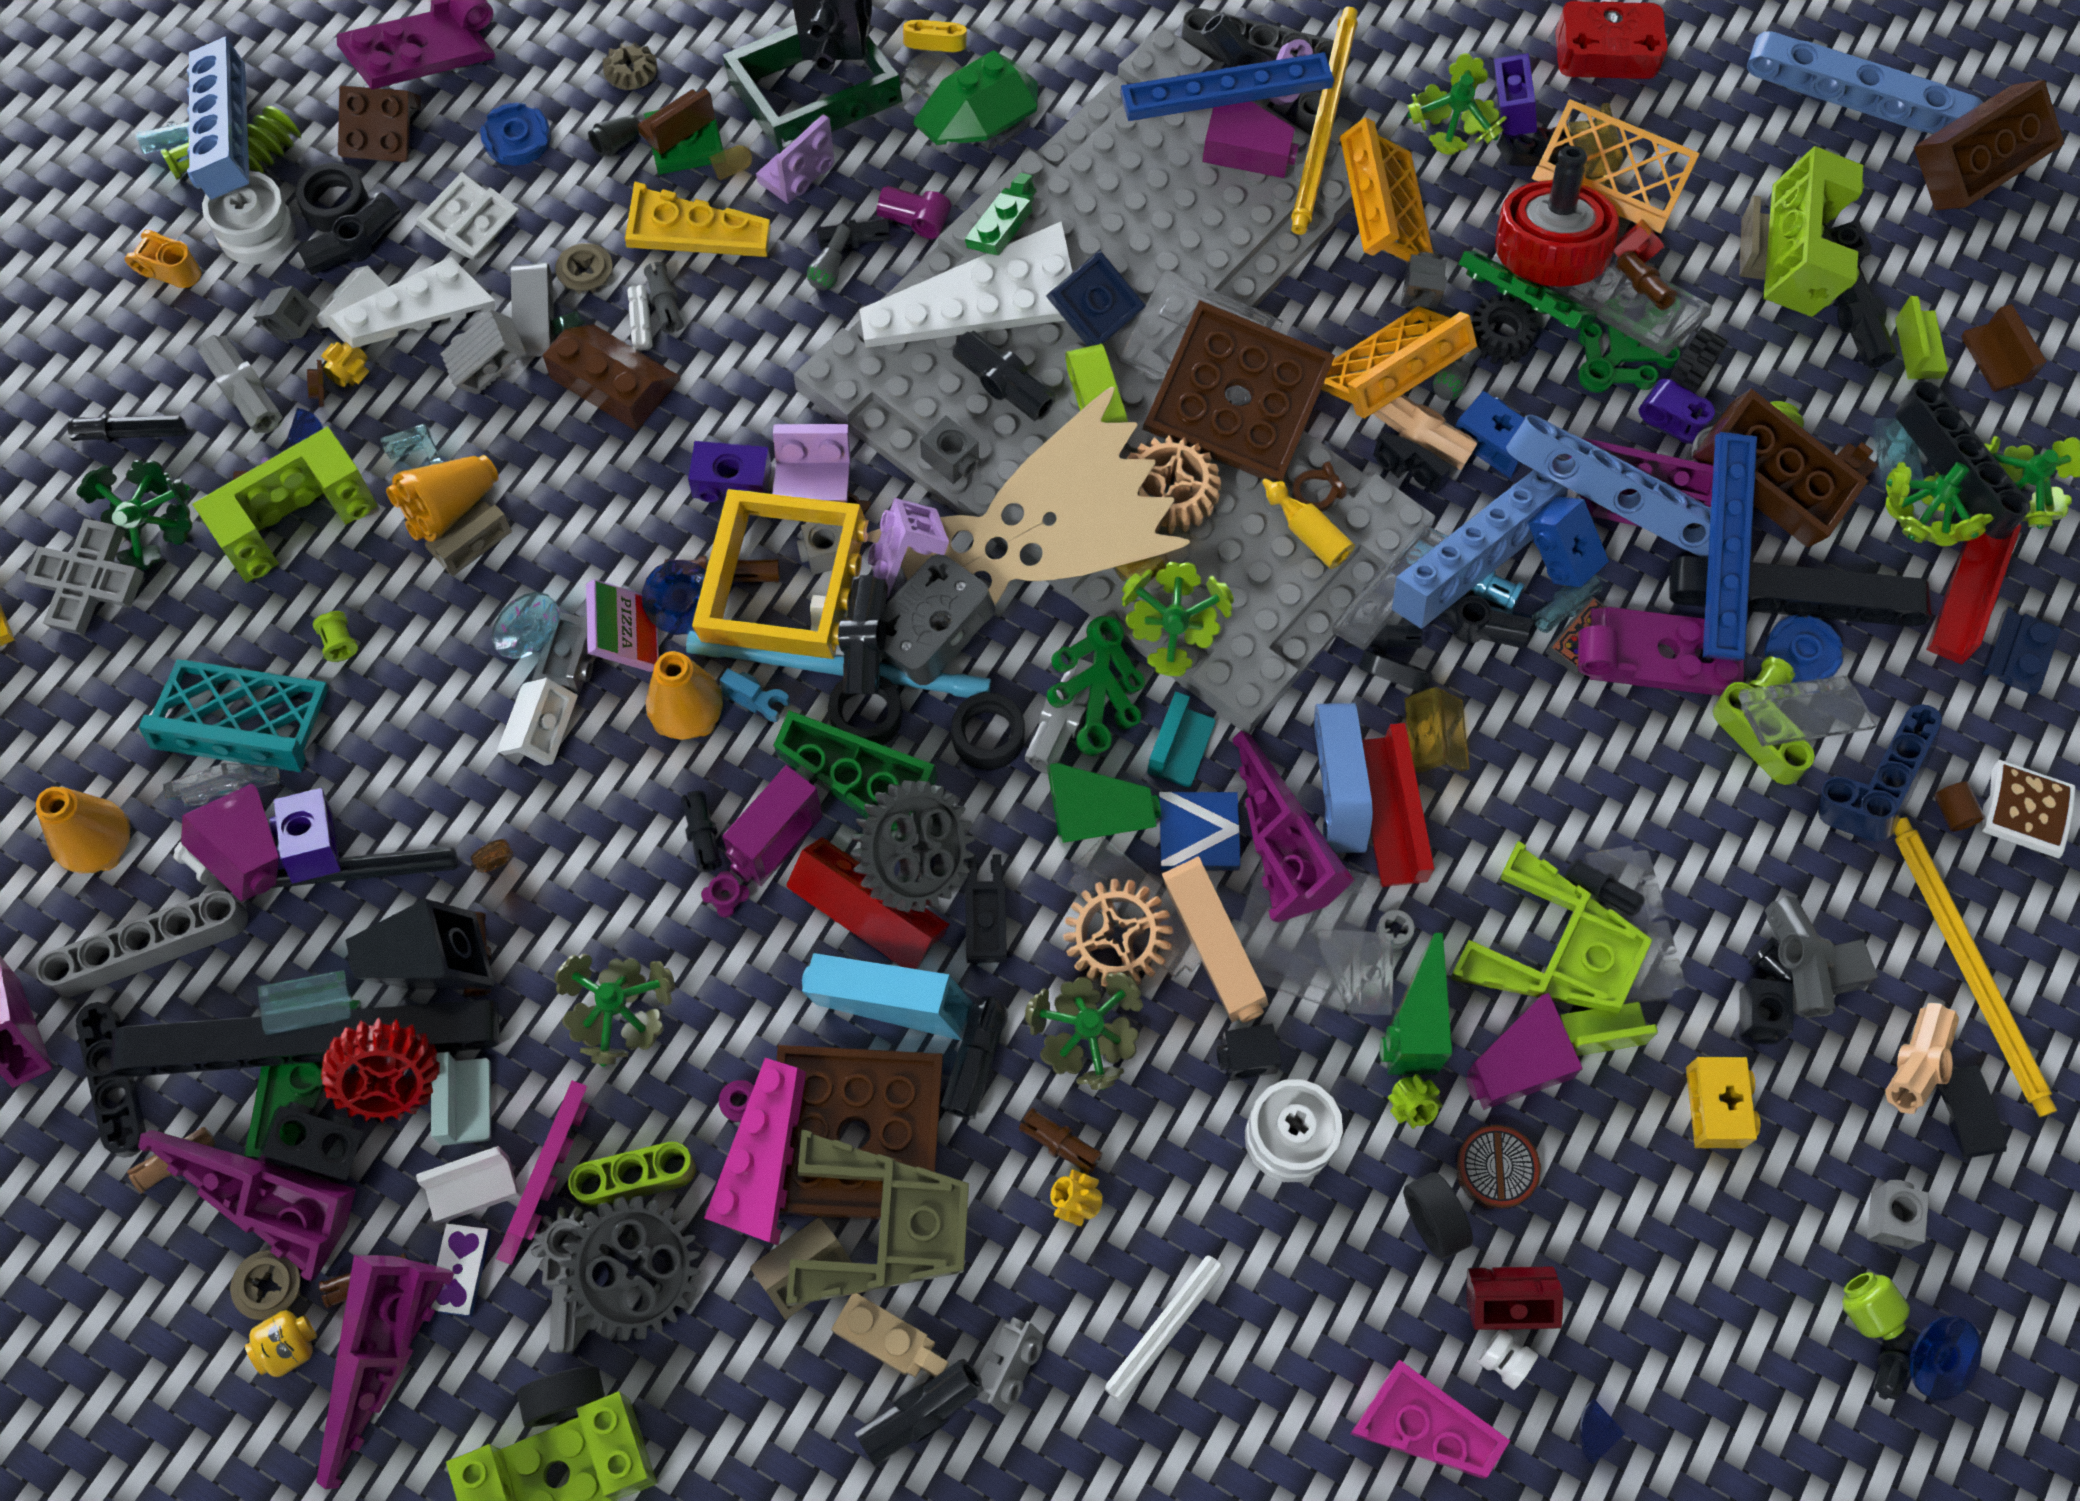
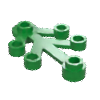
(1621, 350)
(1100, 682)

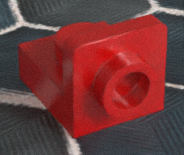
(1641, 241)

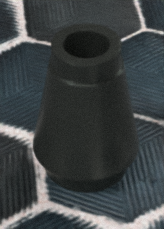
(613, 134)

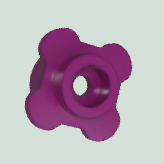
(725, 882)

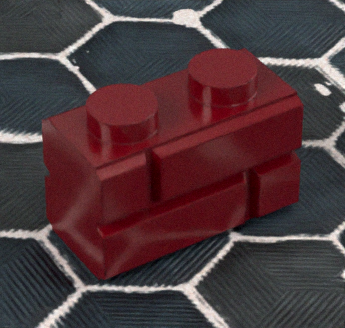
(1514, 1298)

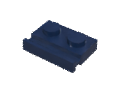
(2021, 651)

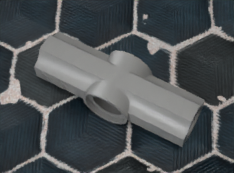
(240, 384)
(1058, 725)

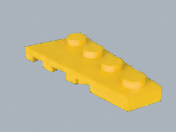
(678, 224)

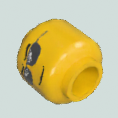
(280, 1343)

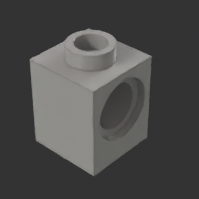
(814, 535)
(1885, 1227)

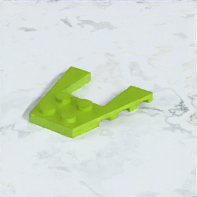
(1592, 961)

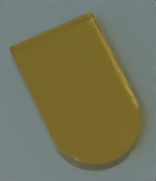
(731, 161)

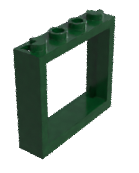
(843, 108)

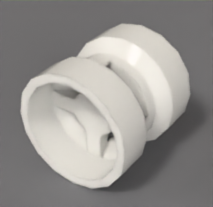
(1516, 1364)

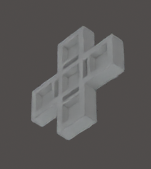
(84, 577)

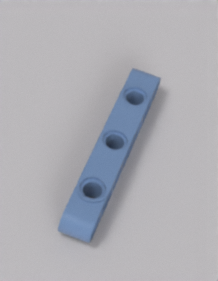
(1857, 83)
(1602, 478)

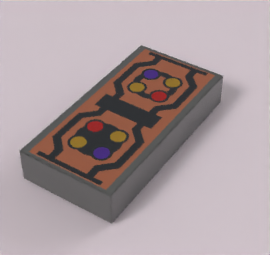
(1565, 646)

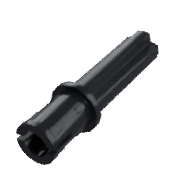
(110, 427)

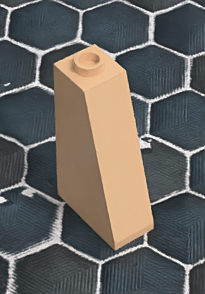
(1215, 941)

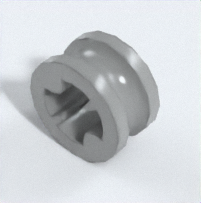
(1401, 918)

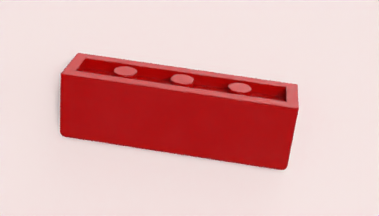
(1971, 596)
(1398, 817)
(828, 882)

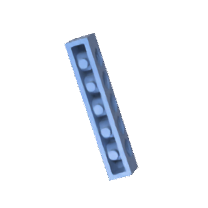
(217, 119)
(1472, 550)

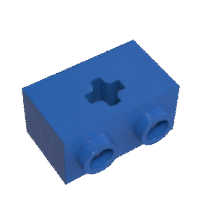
(1493, 427)
(1568, 541)

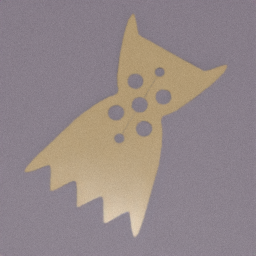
(1094, 501)

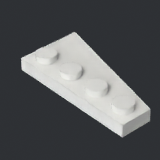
(412, 303)

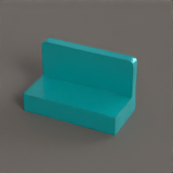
(1180, 743)

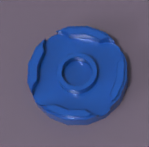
(515, 134)
(1807, 646)

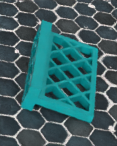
(221, 740)

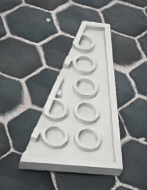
(977, 295)

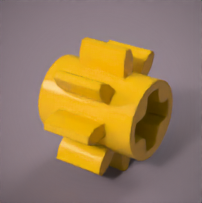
(344, 364)
(1076, 1197)

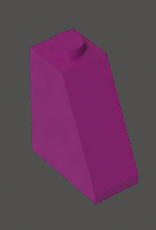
(1249, 140)
(234, 842)
(21, 1045)
(1525, 1058)

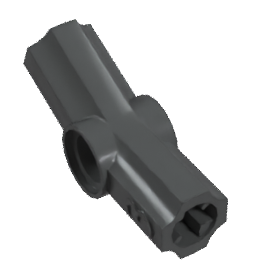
(1805, 955)

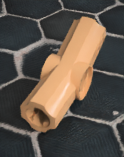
(1428, 429)
(1925, 1059)

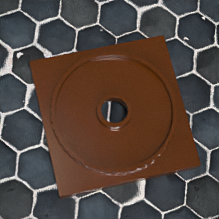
(1232, 351)
(886, 1091)

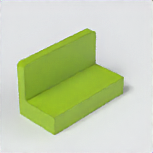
(1920, 342)
(1605, 1031)

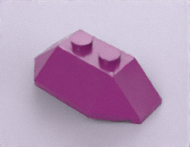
(1684, 475)

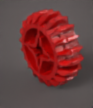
(381, 1059)

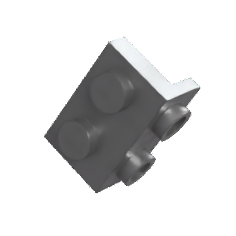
(566, 654)

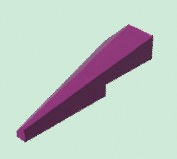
(1296, 857)
(284, 1207)
(381, 1318)

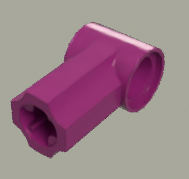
(923, 213)

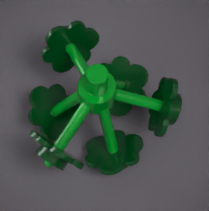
(134, 513)

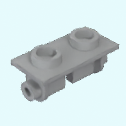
(1020, 1347)

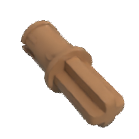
(154, 1169)

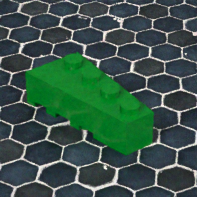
(846, 763)

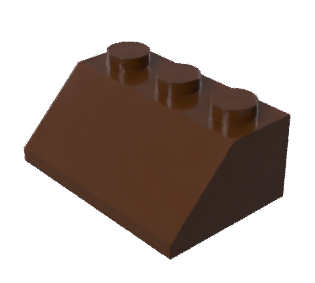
(609, 373)

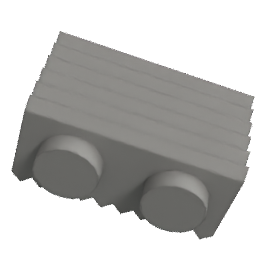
(483, 352)

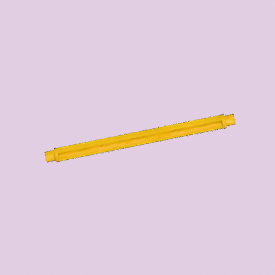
(1324, 123)
(1974, 969)

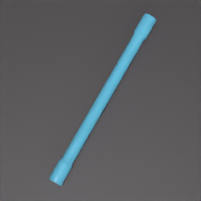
(955, 684)

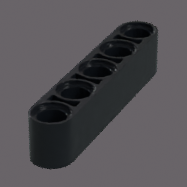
(1949, 439)

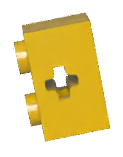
(1712, 1120)

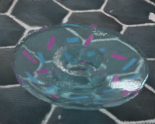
(525, 625)

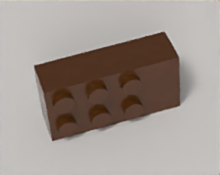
(1989, 145)
(1795, 475)

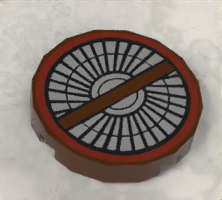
(1498, 1167)

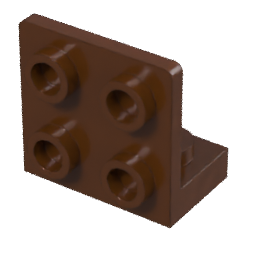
(375, 123)

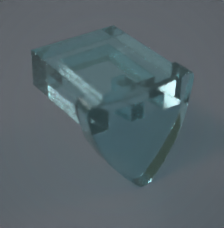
(411, 441)

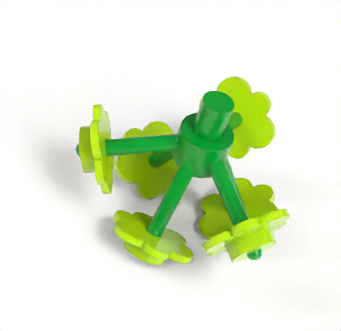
(1437, 106)
(2024, 468)
(1940, 494)
(1196, 622)

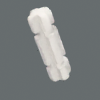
(639, 317)

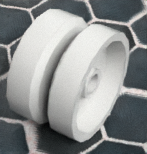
(251, 221)
(1301, 1107)

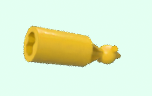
(1311, 526)

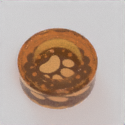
(491, 855)

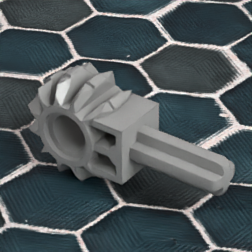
(562, 1320)

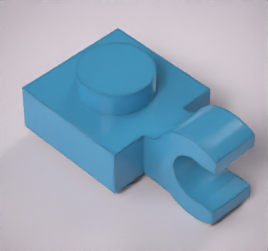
(747, 692)

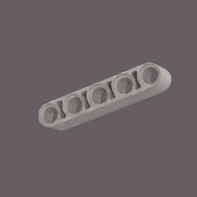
(124, 940)

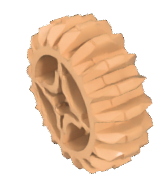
(1191, 497)
(1136, 927)

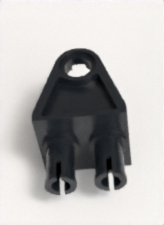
(832, 30)

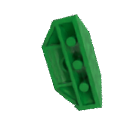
(978, 101)

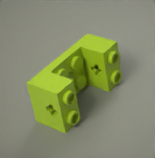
(1800, 265)
(253, 502)
(599, 1448)

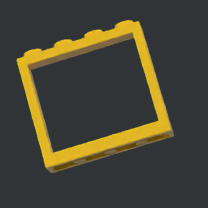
(738, 505)

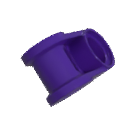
(1674, 409)

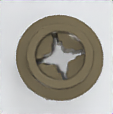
(620, 75)
(584, 256)
(259, 1267)

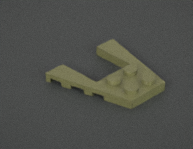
(919, 1224)

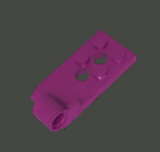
(447, 41)
(1624, 650)

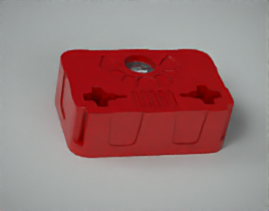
(1611, 40)

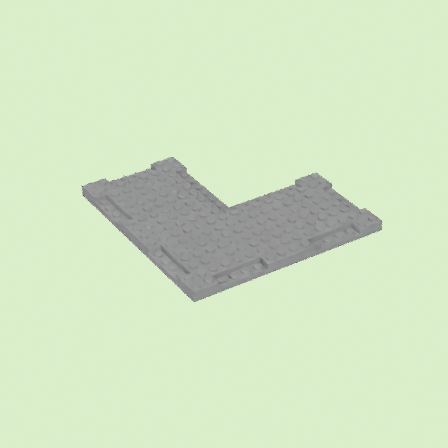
(1148, 208)

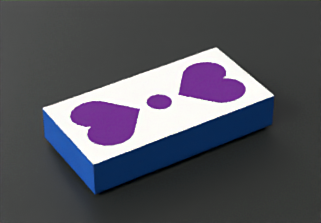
(464, 1253)

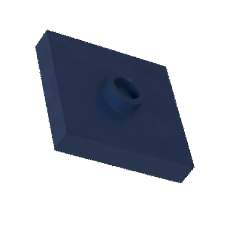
(1095, 300)

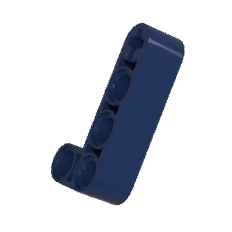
(1899, 768)

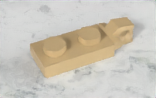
(887, 1338)

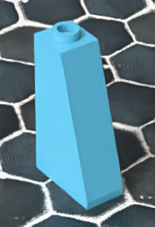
(888, 994)

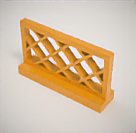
(1371, 190)
(1625, 205)
(1410, 364)

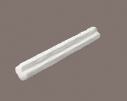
(1164, 1328)

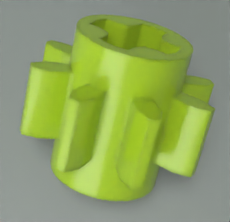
(1415, 1101)

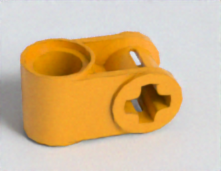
(164, 260)

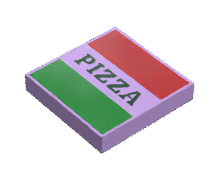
(620, 626)

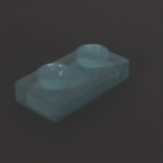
(1894, 446)

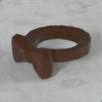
(1327, 473)

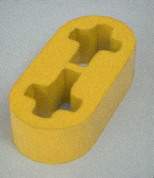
(934, 35)

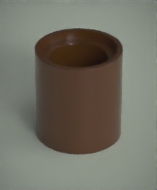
(1959, 806)

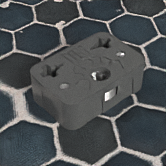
(934, 618)

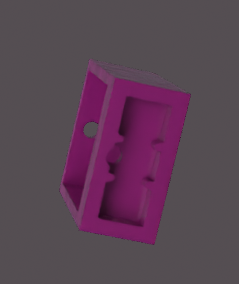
(772, 826)

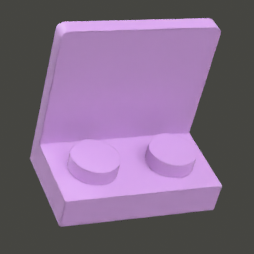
(800, 162)
(812, 461)
(902, 527)

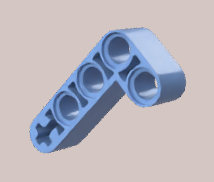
(1343, 777)

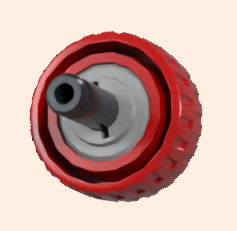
(1558, 227)

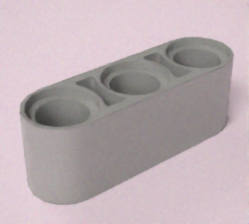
(533, 306)

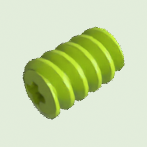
(266, 135)

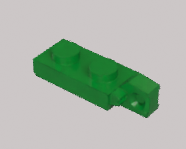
(1003, 217)

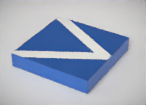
(1199, 826)

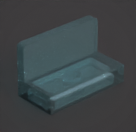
(304, 1002)

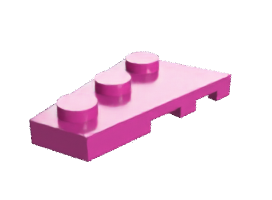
(1429, 1424)

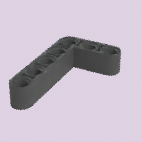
(1266, 39)

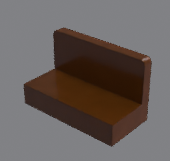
(678, 120)
(2004, 350)

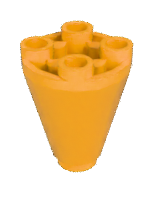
(440, 493)
(682, 698)
(82, 829)

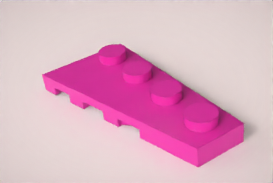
(755, 1169)
(541, 1182)

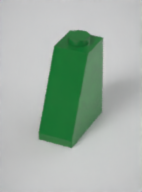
(1098, 805)

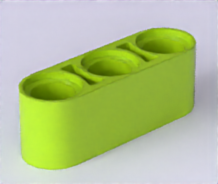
(1091, 376)
(1770, 757)
(612, 1170)

